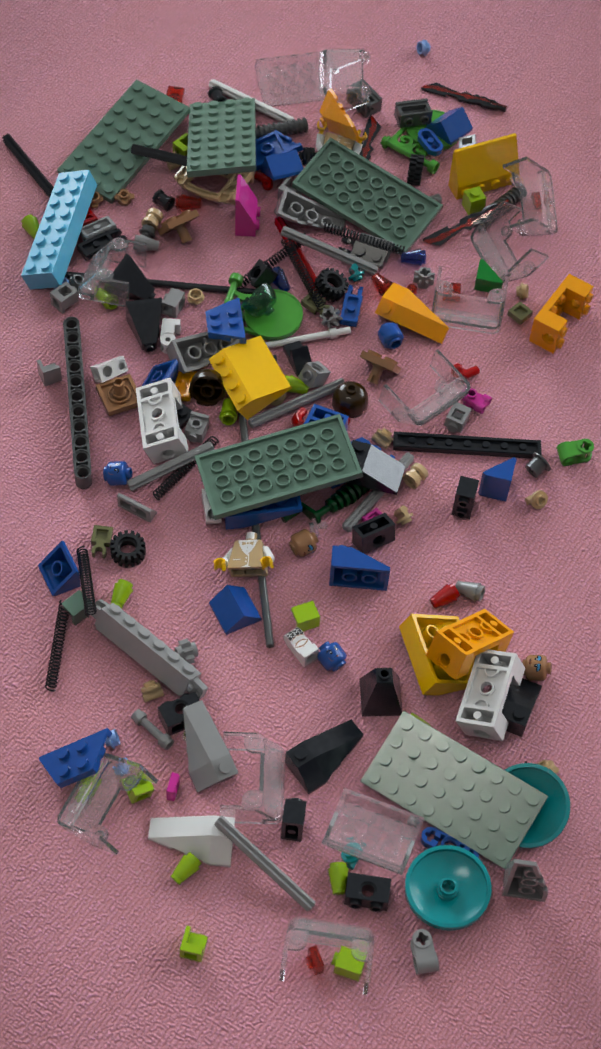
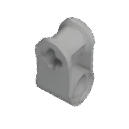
(424, 956)

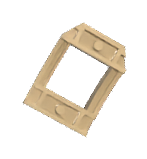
(226, 195)

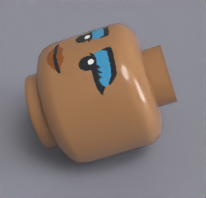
(303, 543)
(536, 667)

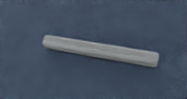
(168, 466)

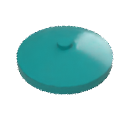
(555, 811)
(448, 887)

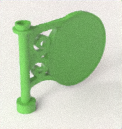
(407, 148)
(279, 324)

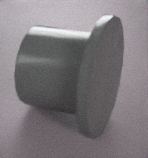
(537, 465)

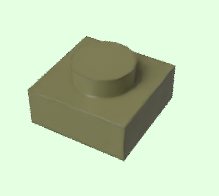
(520, 313)

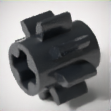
(306, 155)

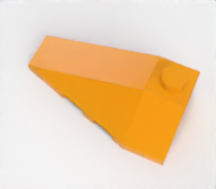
(336, 117)
(409, 311)

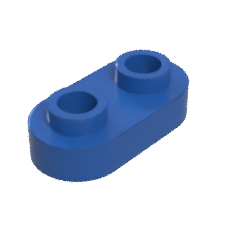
(430, 142)

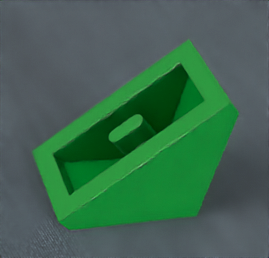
(487, 278)

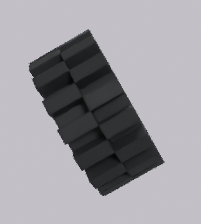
(415, 169)
(336, 279)
(127, 539)

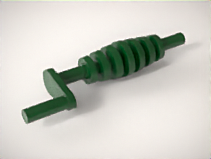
(342, 498)

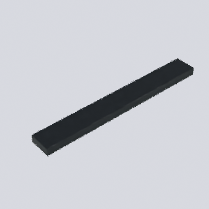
(465, 445)

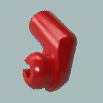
(267, 182)
(467, 373)
(297, 418)

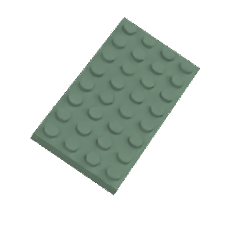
(139, 118)
(221, 137)
(367, 195)
(278, 466)
(454, 789)

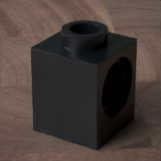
(261, 274)

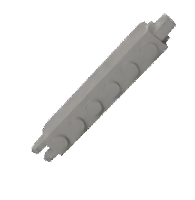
(147, 650)

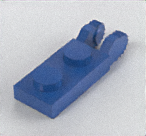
(351, 307)

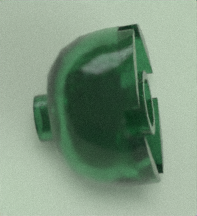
(261, 301)

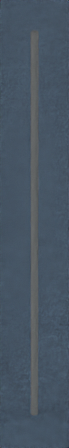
(261, 579)

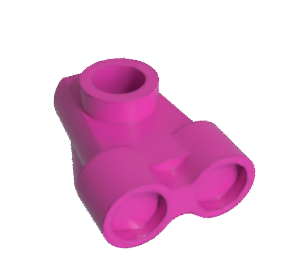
(476, 401)

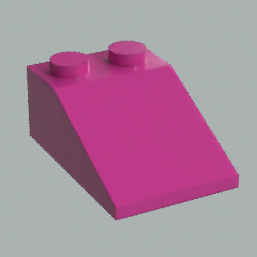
(246, 210)

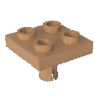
(178, 223)
(379, 365)
(118, 394)

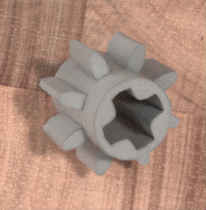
(424, 277)
(328, 319)
(187, 650)

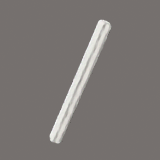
(260, 106)

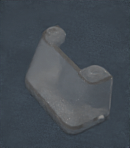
(343, 74)

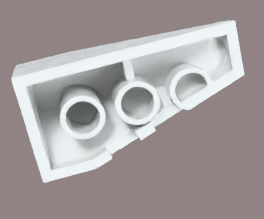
(195, 836)

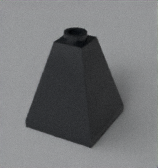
(139, 285)
(145, 321)
(380, 693)

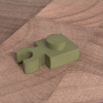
(309, 304)
(101, 539)

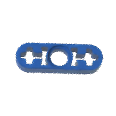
(446, 839)

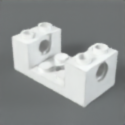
(161, 435)
(482, 712)

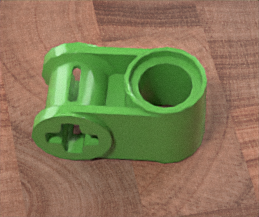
(574, 453)

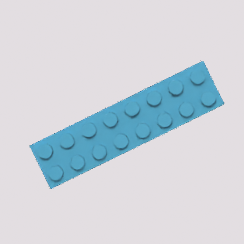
(59, 230)

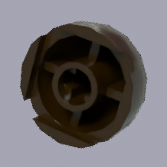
(207, 387)
(350, 399)

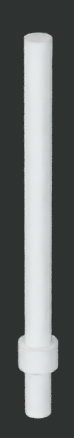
(331, 333)

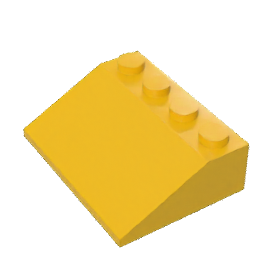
(482, 165)
(250, 375)
(418, 634)

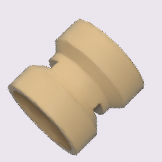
(153, 218)
(415, 475)

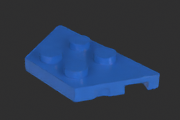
(273, 144)
(226, 322)
(76, 759)

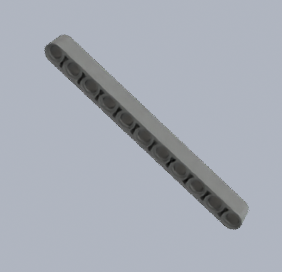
(77, 403)

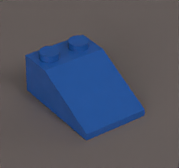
(357, 570)

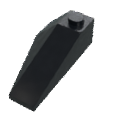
(321, 755)

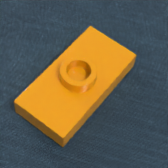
(183, 383)

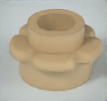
(522, 291)
(195, 296)

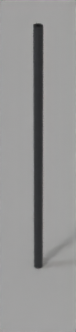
(183, 285)

